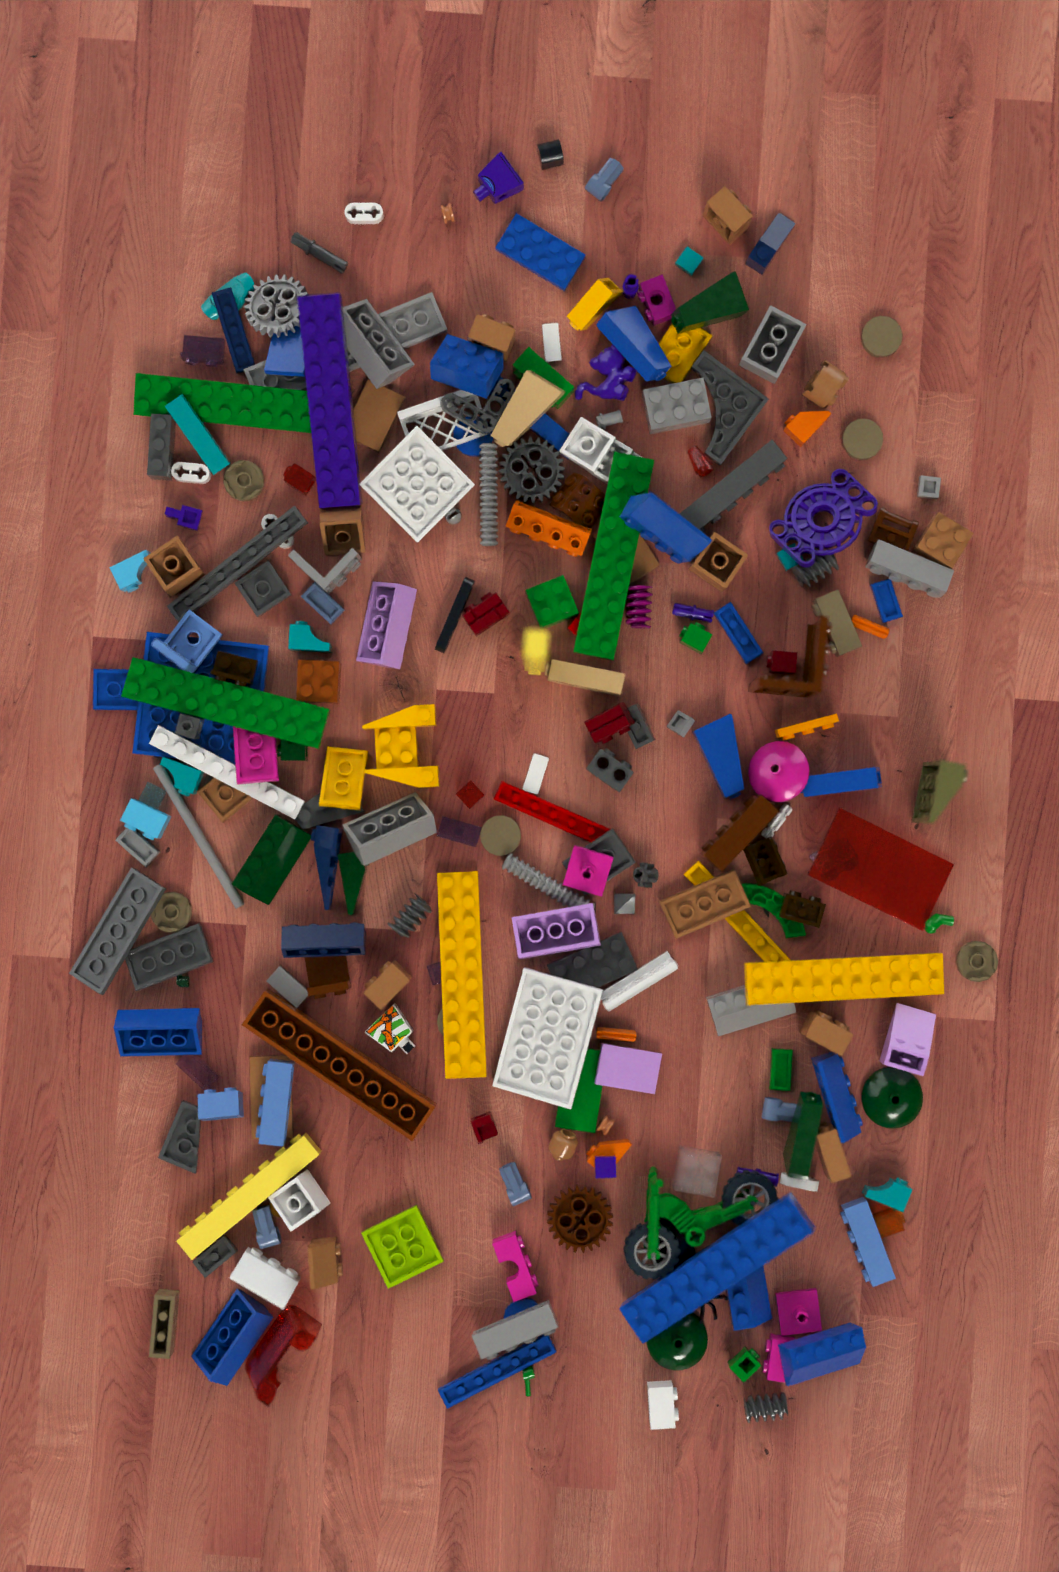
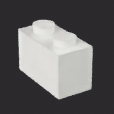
(661, 1404)

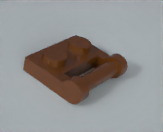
(891, 535)

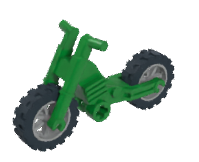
(688, 1220)

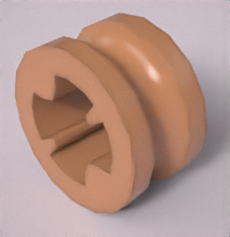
(447, 213)
(605, 1125)

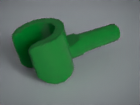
(528, 1373)

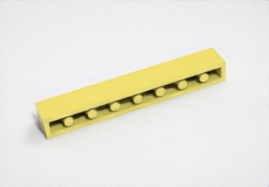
(535, 651)
(248, 1196)

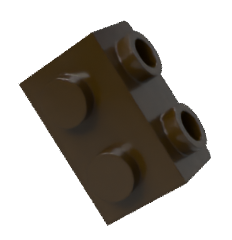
(765, 860)

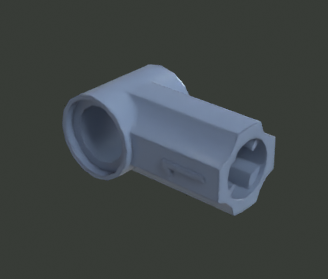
(601, 183)
(776, 1110)
(516, 1188)
(267, 1232)

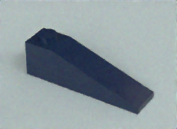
(327, 847)

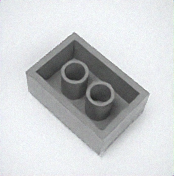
(772, 344)
(676, 406)

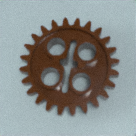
(565, 1207)

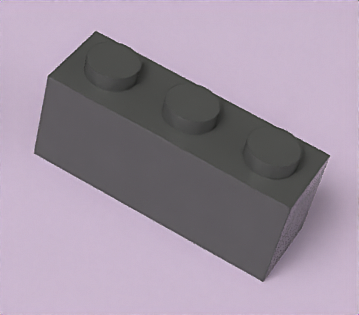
(161, 447)

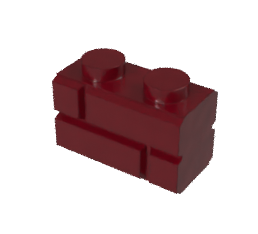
(485, 613)
(609, 723)

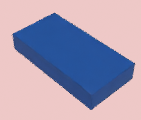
(886, 600)

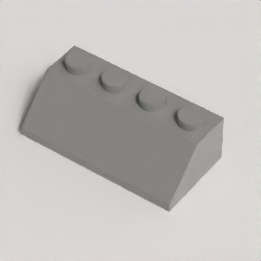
(374, 344)
(390, 828)
(732, 1013)

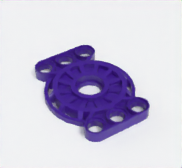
(828, 498)

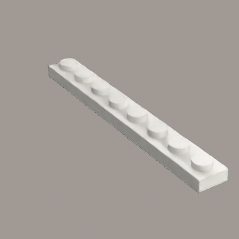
(225, 771)

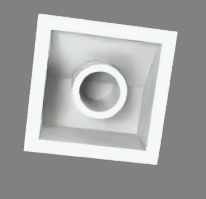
(299, 1200)

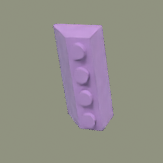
(386, 624)
(556, 931)

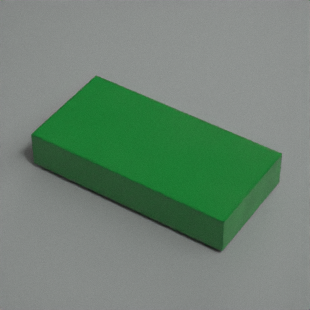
(780, 1069)

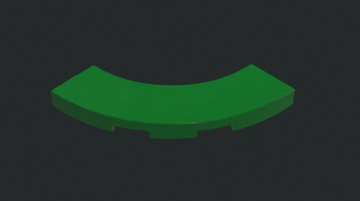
(772, 902)

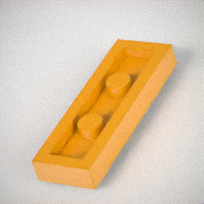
(807, 727)

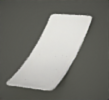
(551, 342)
(535, 773)

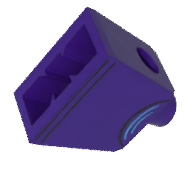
(498, 180)

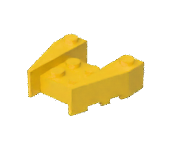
(398, 746)

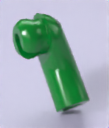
(936, 921)

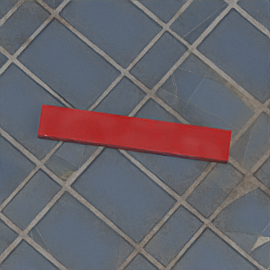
(549, 812)

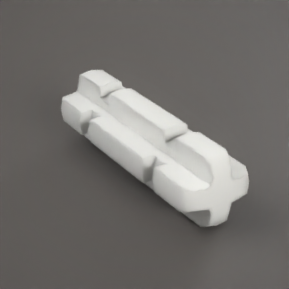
(777, 821)

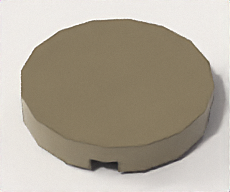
(881, 336)
(862, 439)
(244, 480)
(500, 835)
(172, 912)
(977, 961)

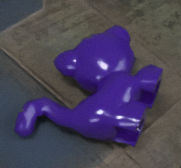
(609, 363)

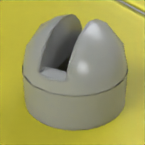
(455, 519)

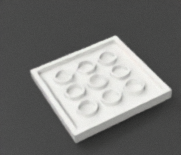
(417, 484)

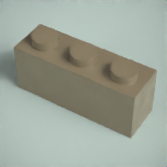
(843, 633)
(164, 1323)

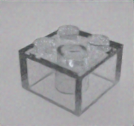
(696, 1171)

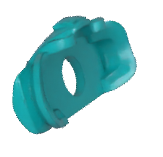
(240, 286)

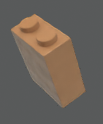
(831, 1153)

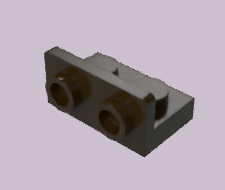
(234, 668)
(802, 910)

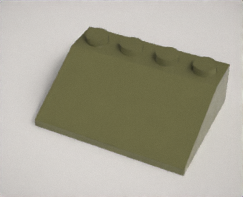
(937, 787)

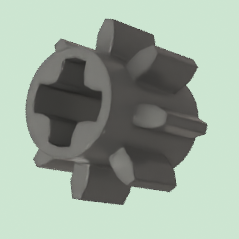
(645, 875)

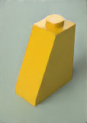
(594, 303)

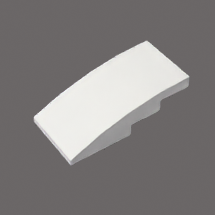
(593, 449)

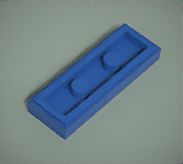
(738, 633)

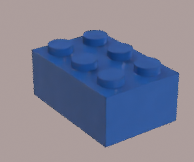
(466, 366)

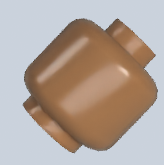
(563, 1144)

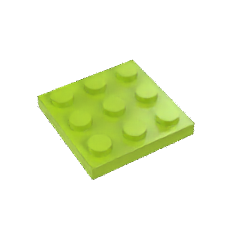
(402, 1246)

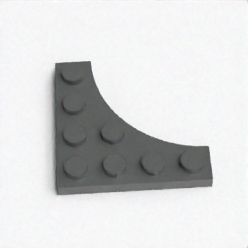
(734, 404)

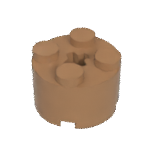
(824, 384)

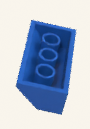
(664, 527)
(158, 1032)
(836, 1095)
(749, 1301)
(231, 1337)
(822, 1353)

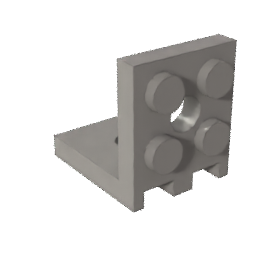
(336, 576)

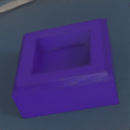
(605, 1166)

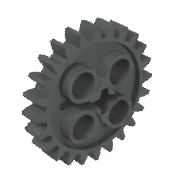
(516, 479)

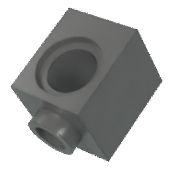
(189, 726)

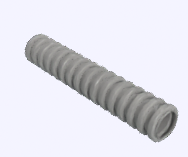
(488, 471)
(542, 882)

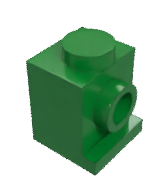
(745, 1370)

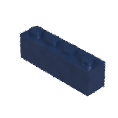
(323, 940)

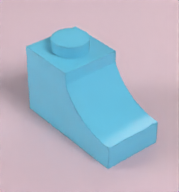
(129, 572)

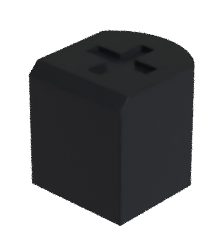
(550, 154)

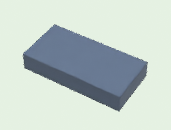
(322, 603)

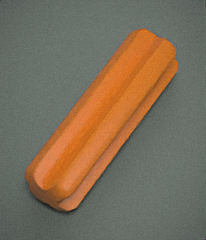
(870, 627)
(616, 1034)

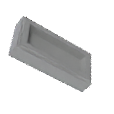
(137, 846)
(288, 986)

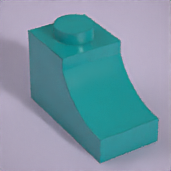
(302, 639)
(186, 778)
(893, 1193)

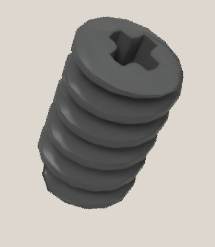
(821, 564)
(411, 916)
(765, 1407)

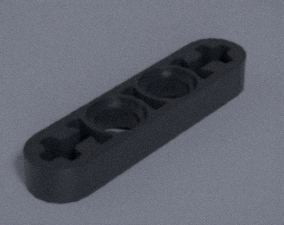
(454, 615)

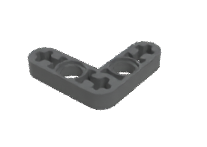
(486, 413)

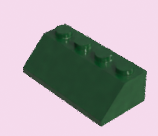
(272, 860)

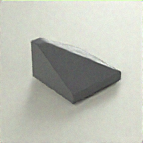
(624, 903)

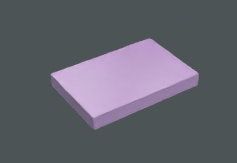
(628, 1068)

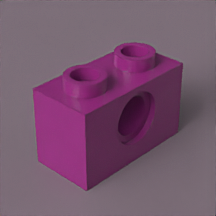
(656, 288)

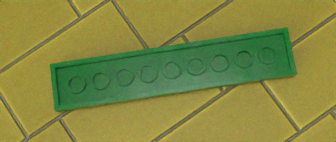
(225, 402)
(612, 559)
(225, 703)

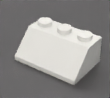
(265, 1277)

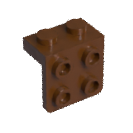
(579, 500)
(327, 975)

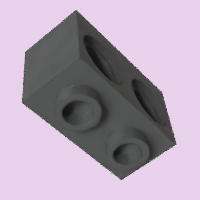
(607, 774)

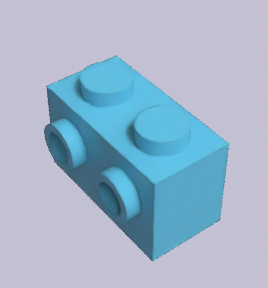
(145, 818)

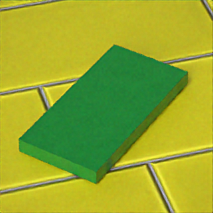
(587, 1099)

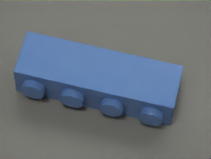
(276, 1102)
(867, 1241)

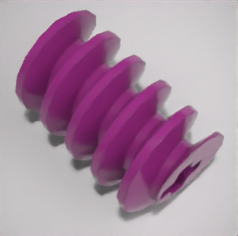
(638, 606)

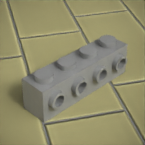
(909, 569)
(514, 1330)

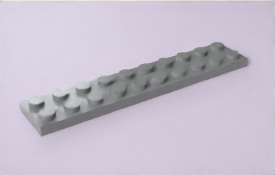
(408, 323)

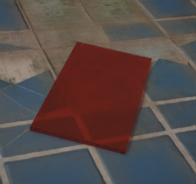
(880, 869)

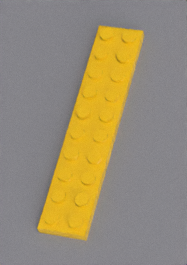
(461, 975)
(843, 978)

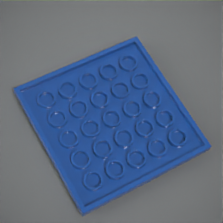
(214, 736)

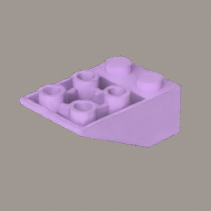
(908, 1039)

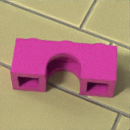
(523, 1282)

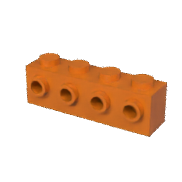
(548, 528)

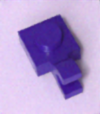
(187, 517)

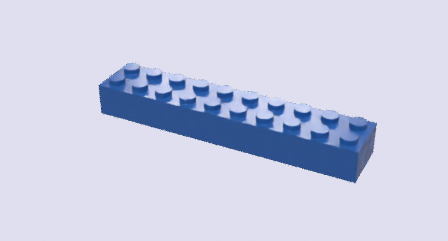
(717, 1267)

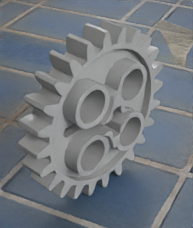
(275, 305)

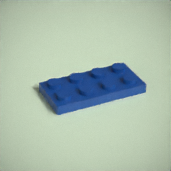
(540, 252)

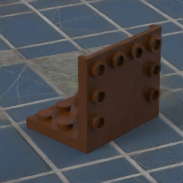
(813, 670)

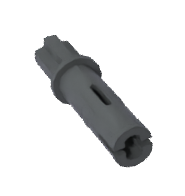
(319, 252)

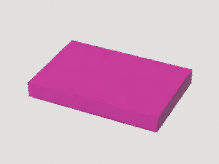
(255, 757)

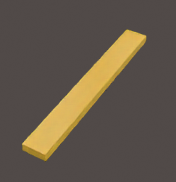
(742, 922)

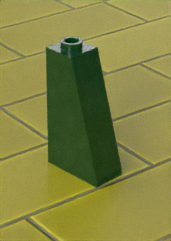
(713, 305)
(803, 1135)

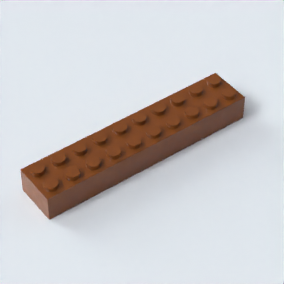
(339, 1064)

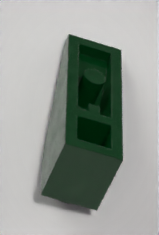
(352, 876)

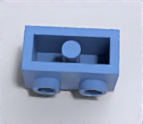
(220, 1105)

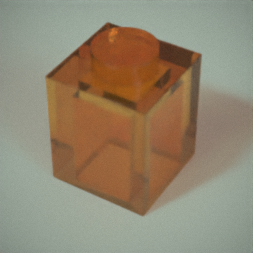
(889, 1222)

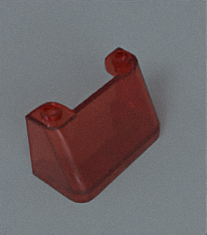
(291, 1328)

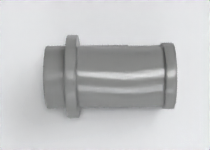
(609, 419)

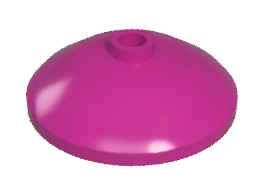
(790, 777)

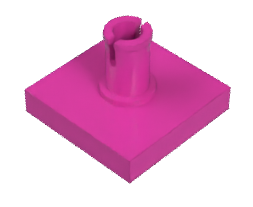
(588, 870)
(798, 1311)

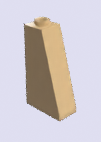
(527, 405)
(585, 677)

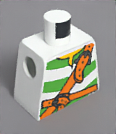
(392, 1030)

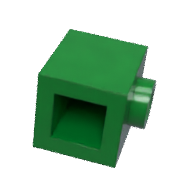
(695, 637)

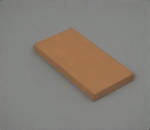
(705, 903)
(256, 1081)

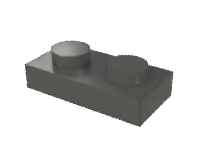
(640, 731)
(215, 1256)

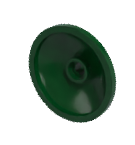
(878, 1096)
(689, 1353)

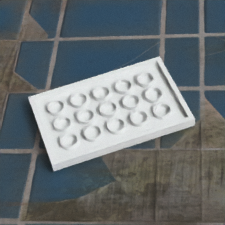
(547, 1038)

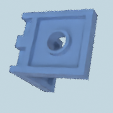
(179, 649)

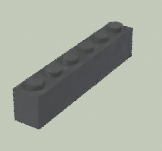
(735, 485)

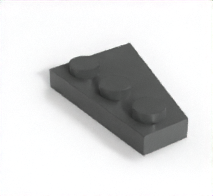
(313, 814)
(183, 1139)

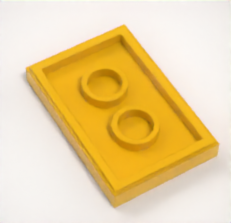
(682, 351)
(343, 778)

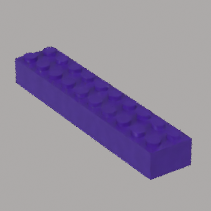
(330, 400)

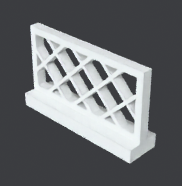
(433, 407)
(638, 981)

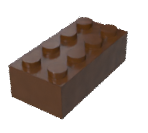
(739, 832)

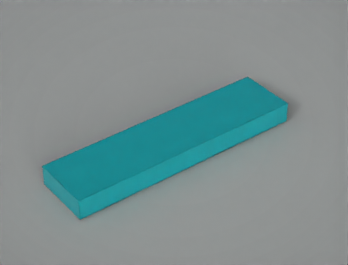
(197, 434)

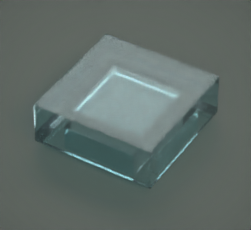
(152, 795)

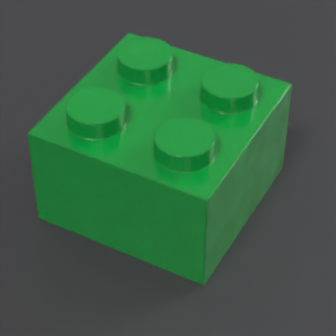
(551, 602)

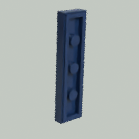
(233, 329)

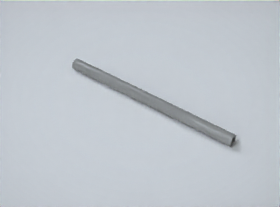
(198, 836)

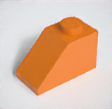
(804, 425)
(608, 1148)

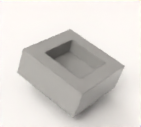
(928, 487)
(680, 723)

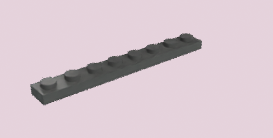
(238, 563)

